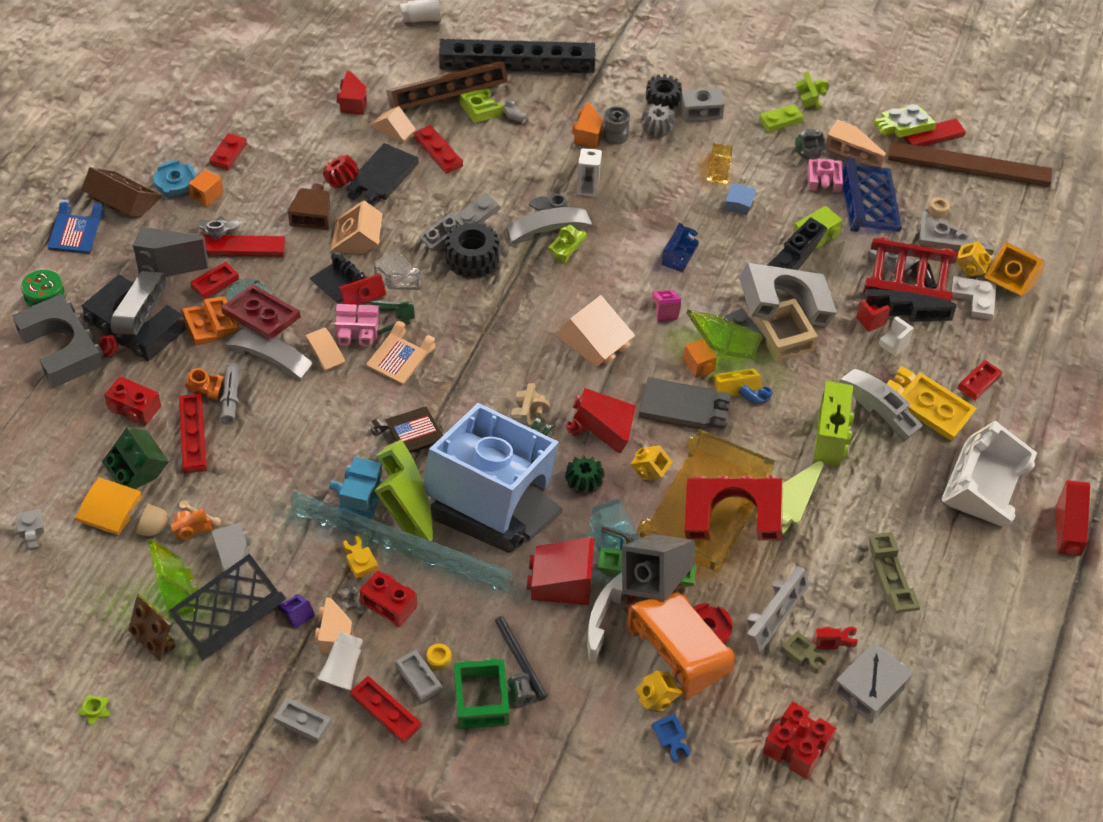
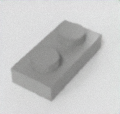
(302, 720)

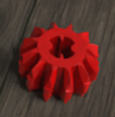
(340, 171)

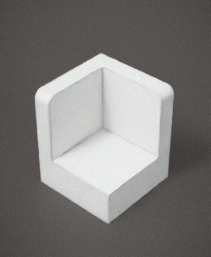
(897, 338)

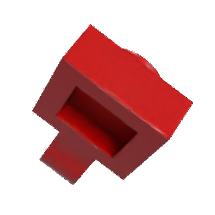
(831, 638)

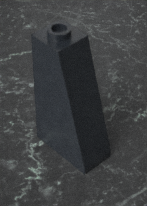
(448, 516)

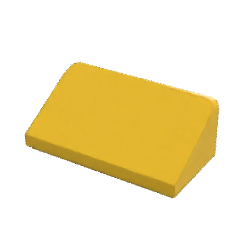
(733, 381)

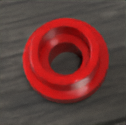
(108, 345)

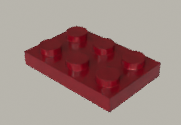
(261, 312)

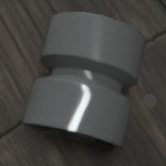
(616, 125)

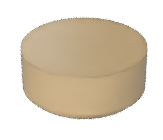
(939, 207)

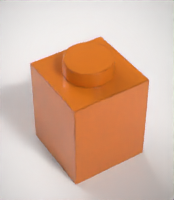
(206, 187)
(699, 358)

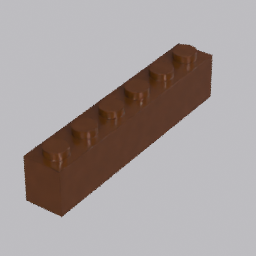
(447, 85)

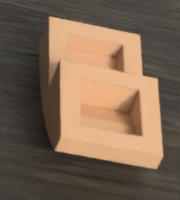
(325, 349)

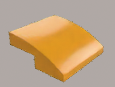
(108, 506)

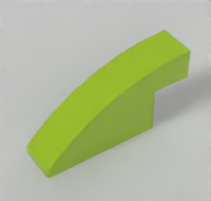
(404, 491)

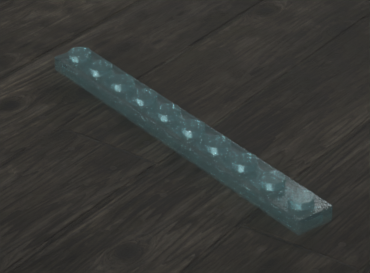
(402, 541)

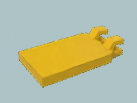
(932, 403)

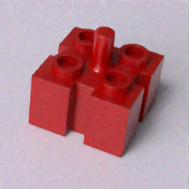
(799, 740)

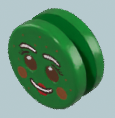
(41, 286)

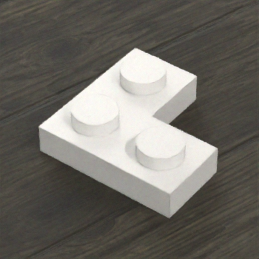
(979, 292)

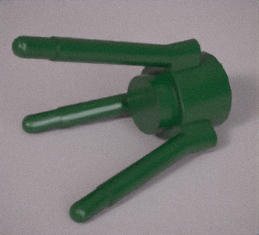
(403, 311)

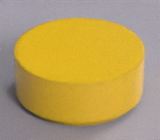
(438, 656)

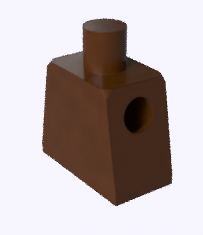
(310, 208)

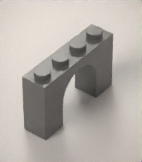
(58, 316)

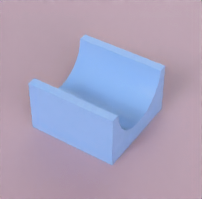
(488, 465)

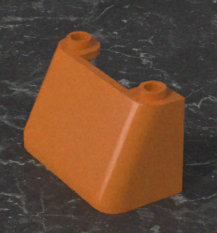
(682, 641)

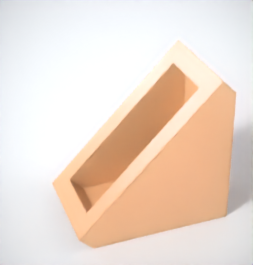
(394, 124)

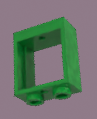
(481, 715)

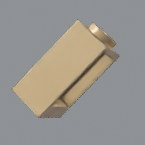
(792, 345)

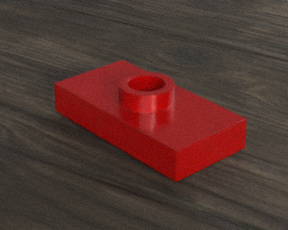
(363, 290)
(980, 380)

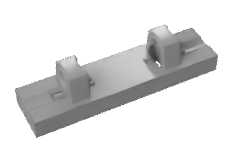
(786, 596)

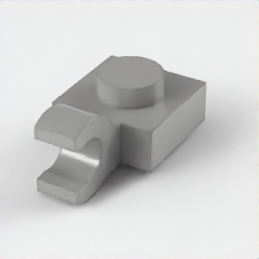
(29, 525)

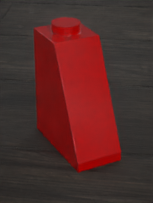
(605, 417)
(1073, 518)

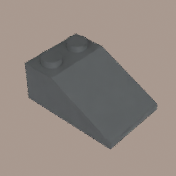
(169, 251)

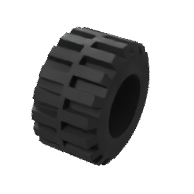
(460, 254)

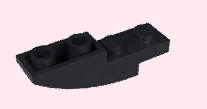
(799, 245)

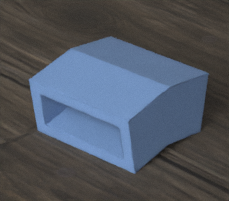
(740, 198)

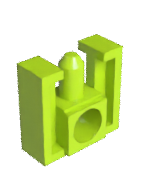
(477, 104)

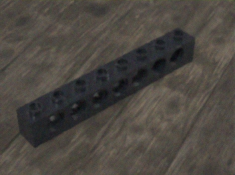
(518, 55)

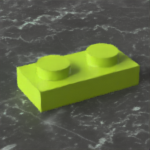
(781, 118)

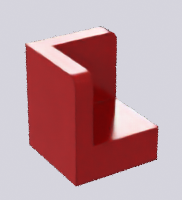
(871, 316)

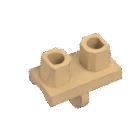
(532, 405)

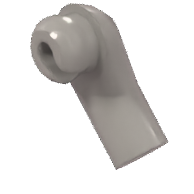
(512, 113)

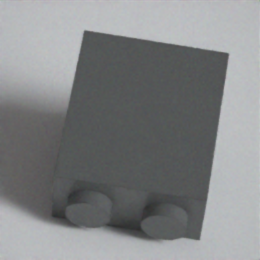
(656, 565)

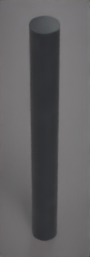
(520, 657)

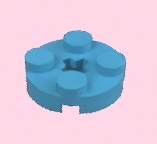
(169, 187)

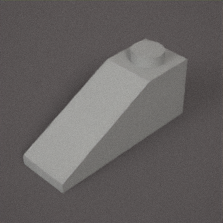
(231, 547)

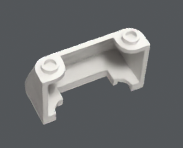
(988, 474)

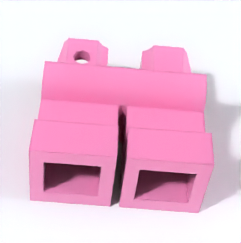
(348, 327)

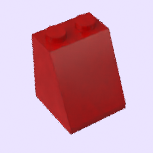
(562, 571)

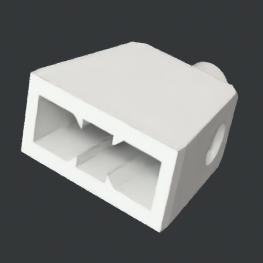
(589, 166)

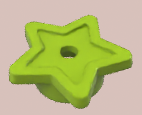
(94, 702)

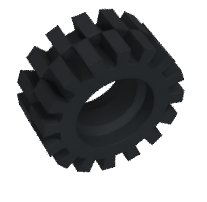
(665, 84)

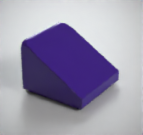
(297, 610)

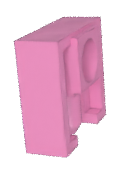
(825, 172)

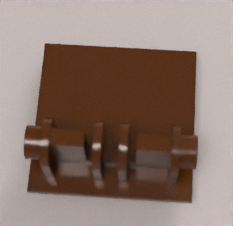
(150, 628)

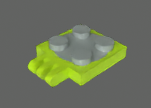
(904, 121)

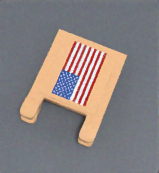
(397, 357)

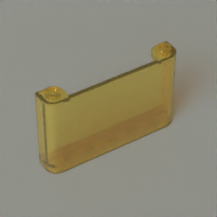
(709, 458)

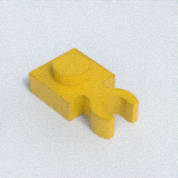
(360, 560)

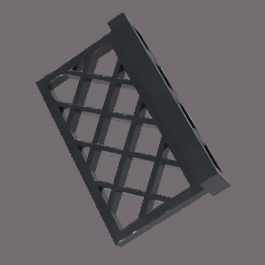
(239, 624)

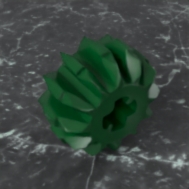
(584, 474)

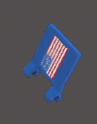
(75, 232)

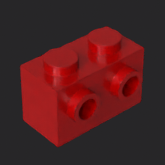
(132, 400)
(388, 598)

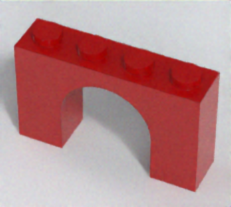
(706, 493)

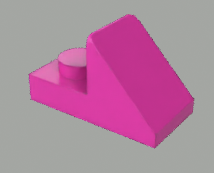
(667, 305)

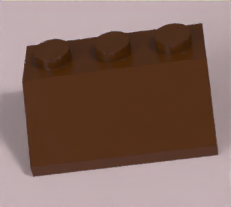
(119, 192)

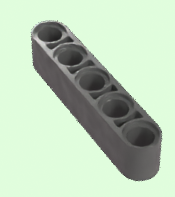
(138, 303)

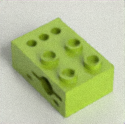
(833, 424)

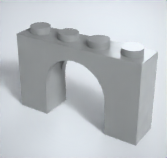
(807, 287)

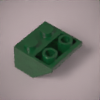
(135, 459)

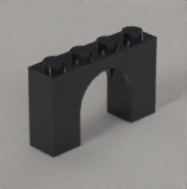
(154, 333)

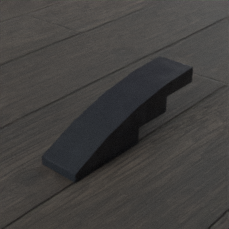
(915, 305)

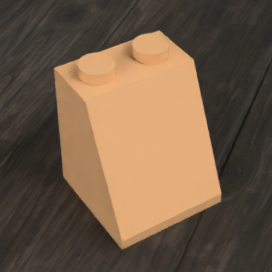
(596, 332)

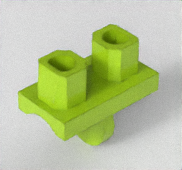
(815, 89)
(566, 243)

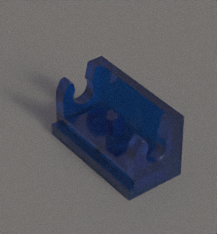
(680, 248)

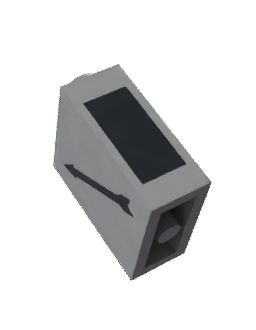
(872, 682)

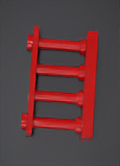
(903, 250)

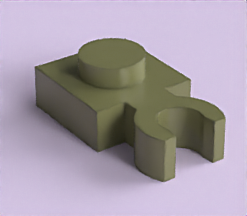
(802, 650)

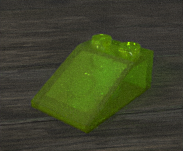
(726, 336)
(171, 577)

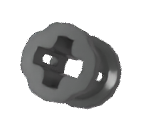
(519, 699)

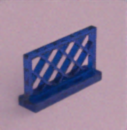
(855, 196)

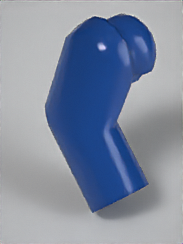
(757, 396)

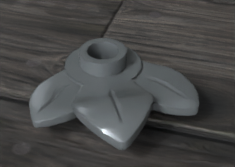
(543, 203)
(218, 227)

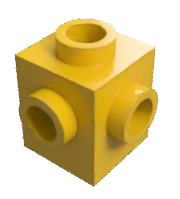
(973, 259)
(651, 463)
(658, 691)

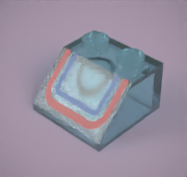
(611, 526)

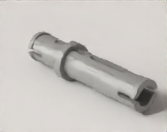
(229, 401)

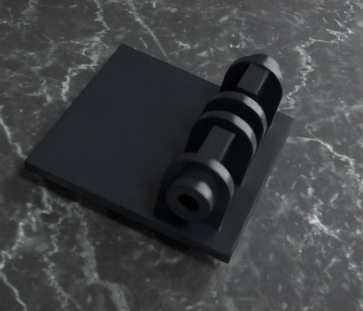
(336, 275)

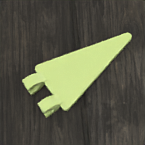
(797, 494)

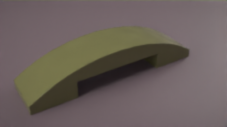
(890, 573)

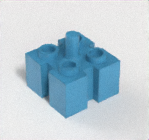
(358, 489)

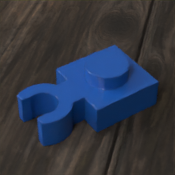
(670, 733)

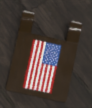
(414, 427)

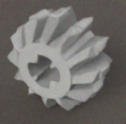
(657, 120)

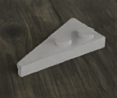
(943, 235)

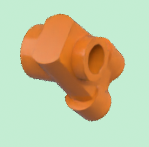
(200, 382)
(188, 524)

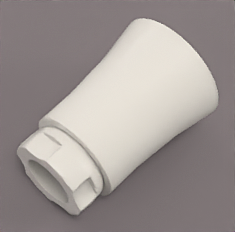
(421, 11)
(342, 661)

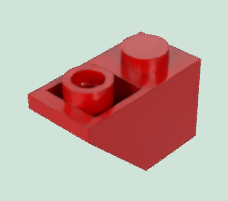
(352, 95)

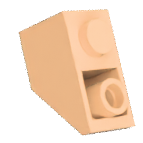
(333, 622)

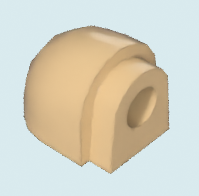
(152, 521)

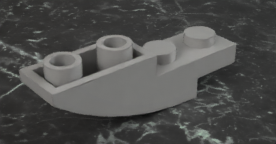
(477, 211)
(885, 400)

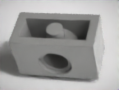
(702, 104)

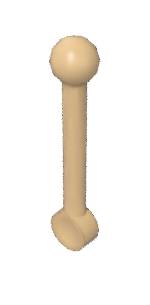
(184, 505)

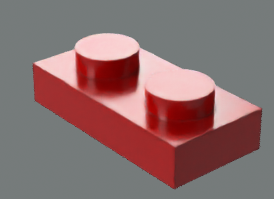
(228, 151)
(214, 280)

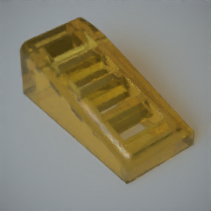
(720, 150)

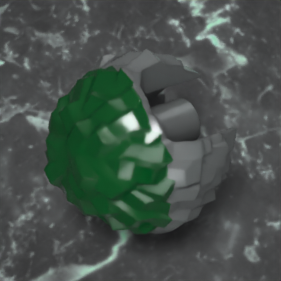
(810, 144)

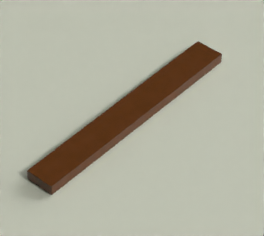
(970, 164)

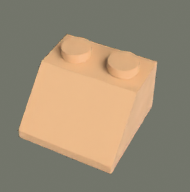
(357, 230)

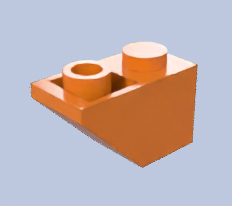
(589, 127)

